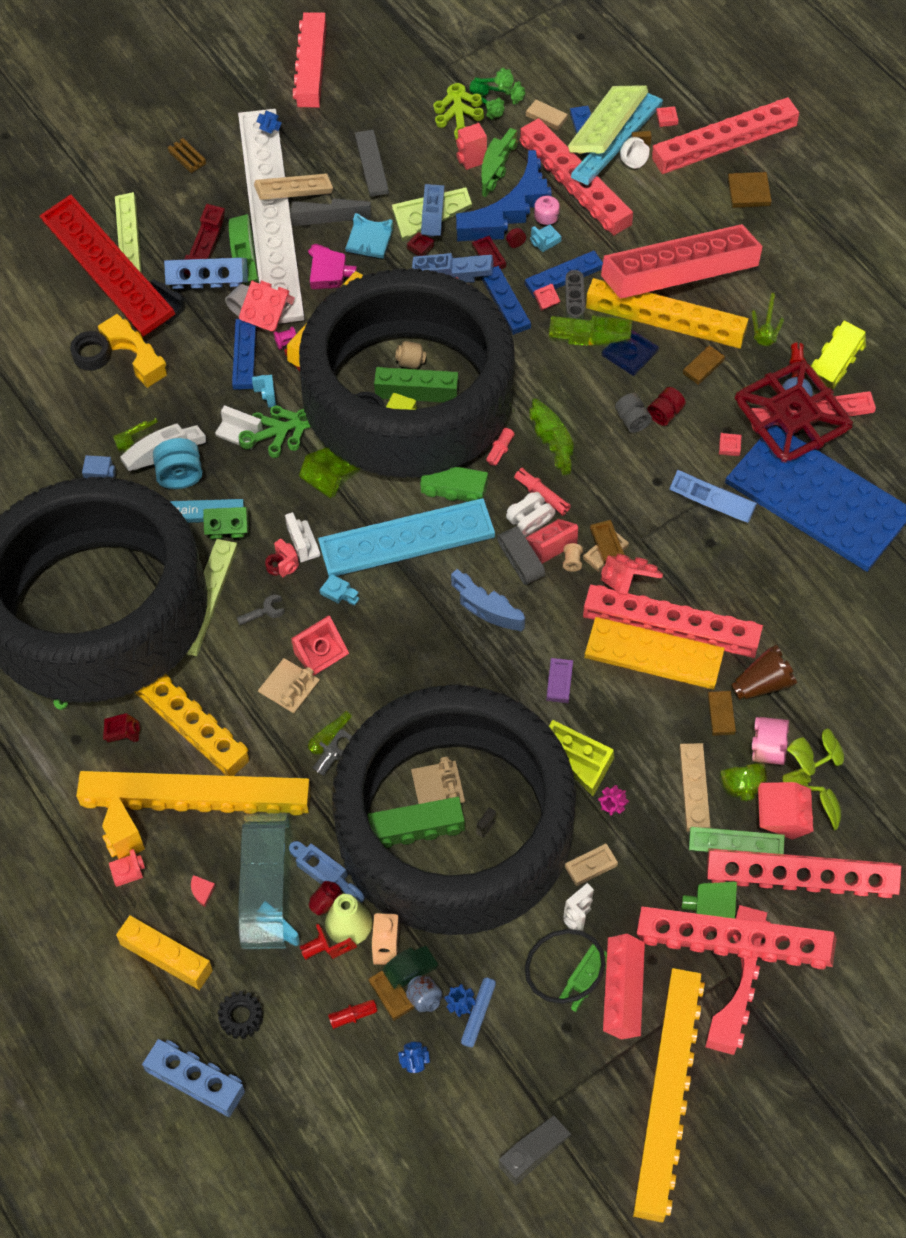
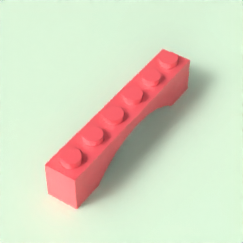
(726, 1025)

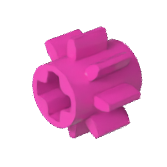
(613, 800)

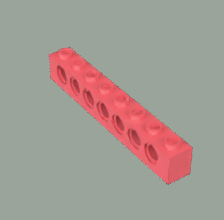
(725, 135)
(557, 159)
(684, 615)
(889, 872)
(652, 919)

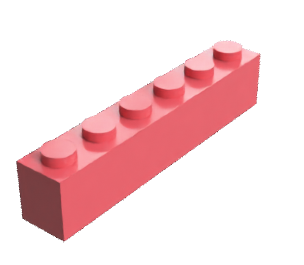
(311, 59)

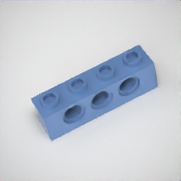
(175, 272)
(222, 1101)

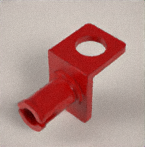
(322, 943)

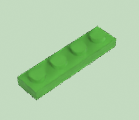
(704, 838)

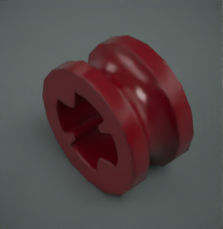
(268, 563)

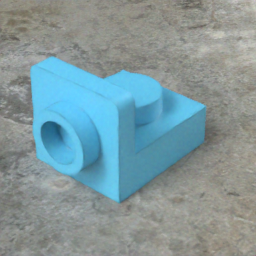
(545, 238)
(265, 384)

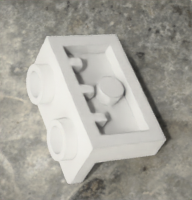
(302, 538)
(577, 907)

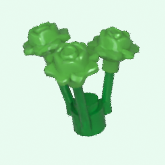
(504, 81)

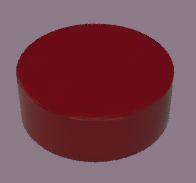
(516, 237)

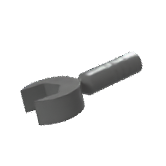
(268, 609)

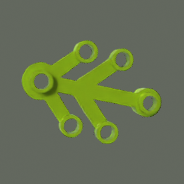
(456, 93)

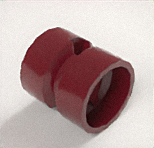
(666, 406)

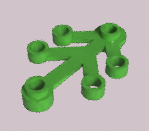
(277, 428)

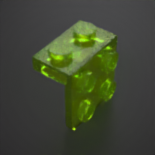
(325, 471)

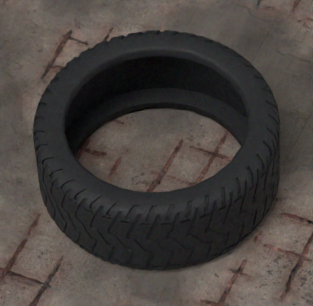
(418, 307)
(129, 651)
(446, 719)

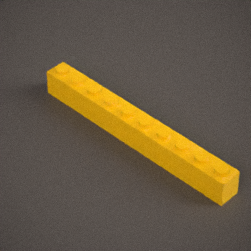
(195, 792)
(667, 1096)

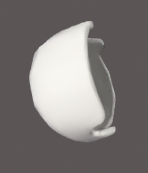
(634, 152)

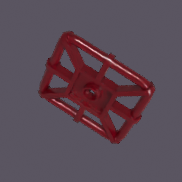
(788, 420)

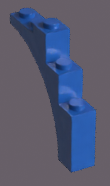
(511, 209)

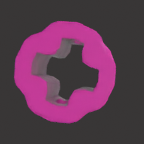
(284, 337)

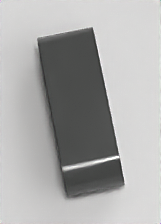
(574, 295)
(521, 555)

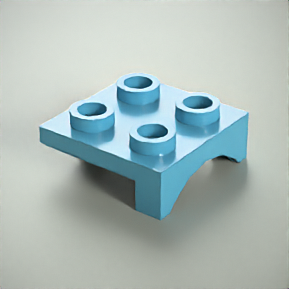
(369, 237)

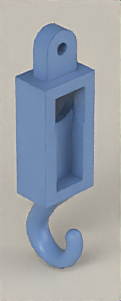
(326, 869)

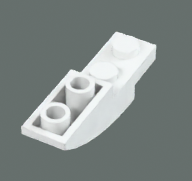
(142, 452)

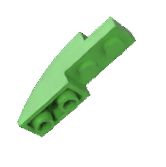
(494, 160)
(243, 245)

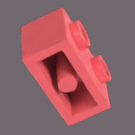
(471, 146)

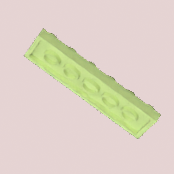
(608, 119)

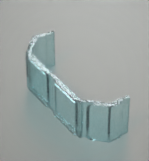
(262, 881)

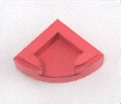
(202, 890)

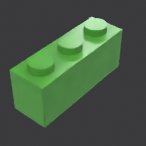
(456, 484)

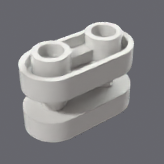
(530, 513)

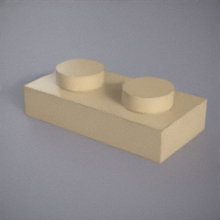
(591, 864)

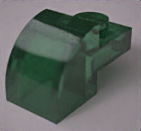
(408, 965)

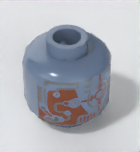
(424, 994)

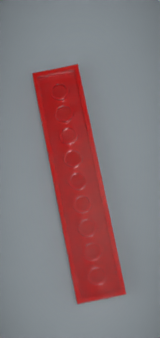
(107, 265)

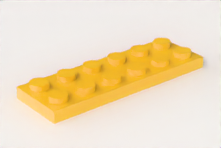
(654, 653)

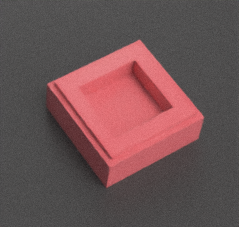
(667, 116)
(546, 297)
(730, 444)

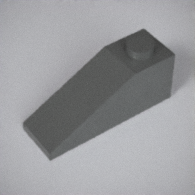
(533, 1150)

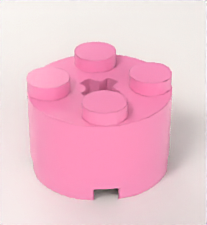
(770, 741)

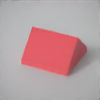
(552, 538)
(319, 645)

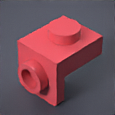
(289, 555)

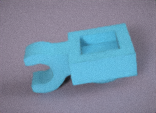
(338, 589)

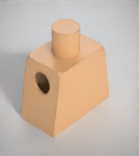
(385, 935)

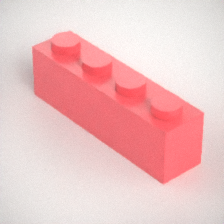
(624, 986)

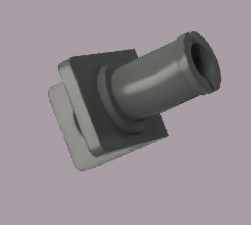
(330, 753)

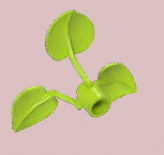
(803, 753)

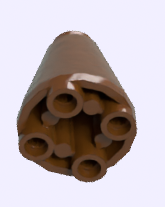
(765, 675)

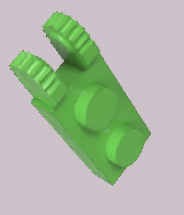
(584, 975)

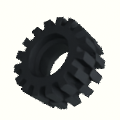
(230, 1005)

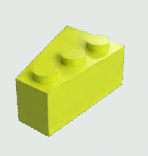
(839, 353)
(587, 757)

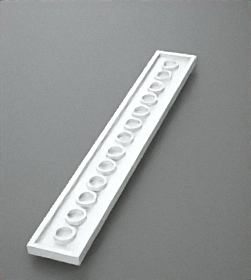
(270, 216)

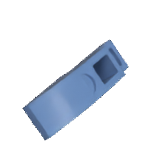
(464, 268)
(713, 496)
(491, 607)

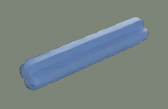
(478, 1012)

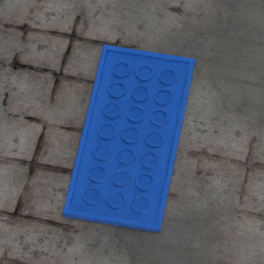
(821, 499)

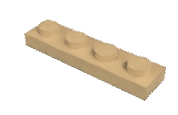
(293, 186)
(694, 786)

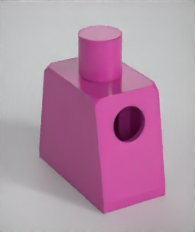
(329, 269)

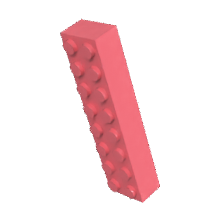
(681, 261)

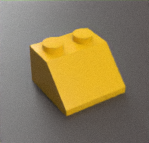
(120, 831)

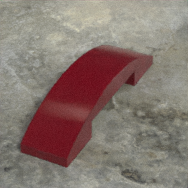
(207, 235)

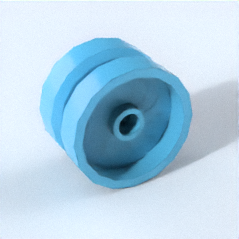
(177, 463)

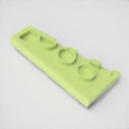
(409, 213)

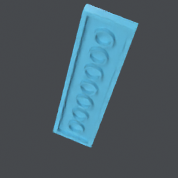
(406, 537)

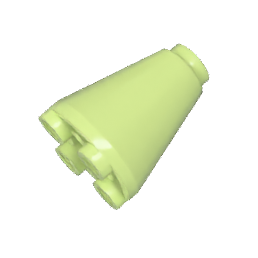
(348, 919)

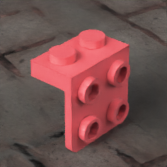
(264, 305)
(620, 570)

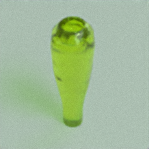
(327, 734)

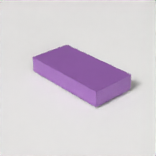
(559, 680)

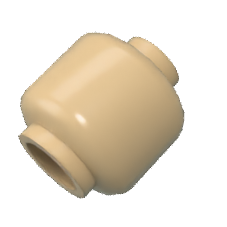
(410, 355)

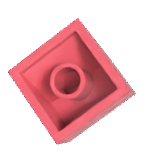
(785, 809)

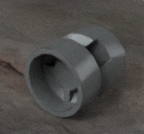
(633, 412)

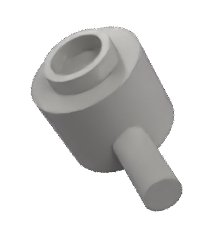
(236, 298)

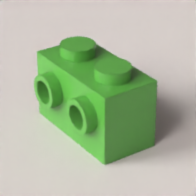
(226, 521)

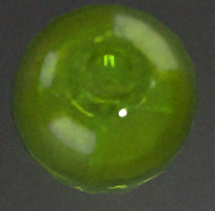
(744, 781)

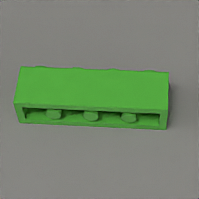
(416, 384)
(418, 822)

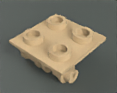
(289, 685)
(437, 782)

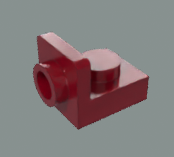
(121, 727)

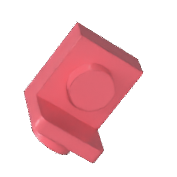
(127, 869)

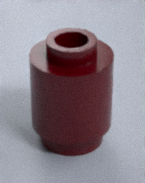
(324, 897)

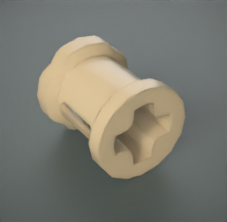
(572, 557)

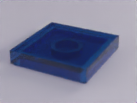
(631, 353)

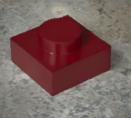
(420, 244)

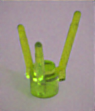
(766, 335)
(124, 439)

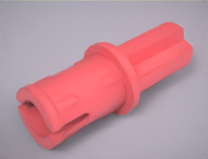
(500, 446)

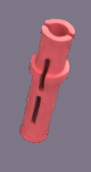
(535, 485)

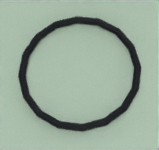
(584, 993)

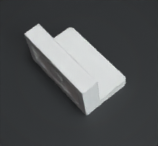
(235, 422)

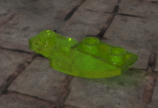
(590, 332)
(554, 432)

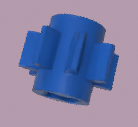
(268, 122)
(460, 1000)
(414, 1057)

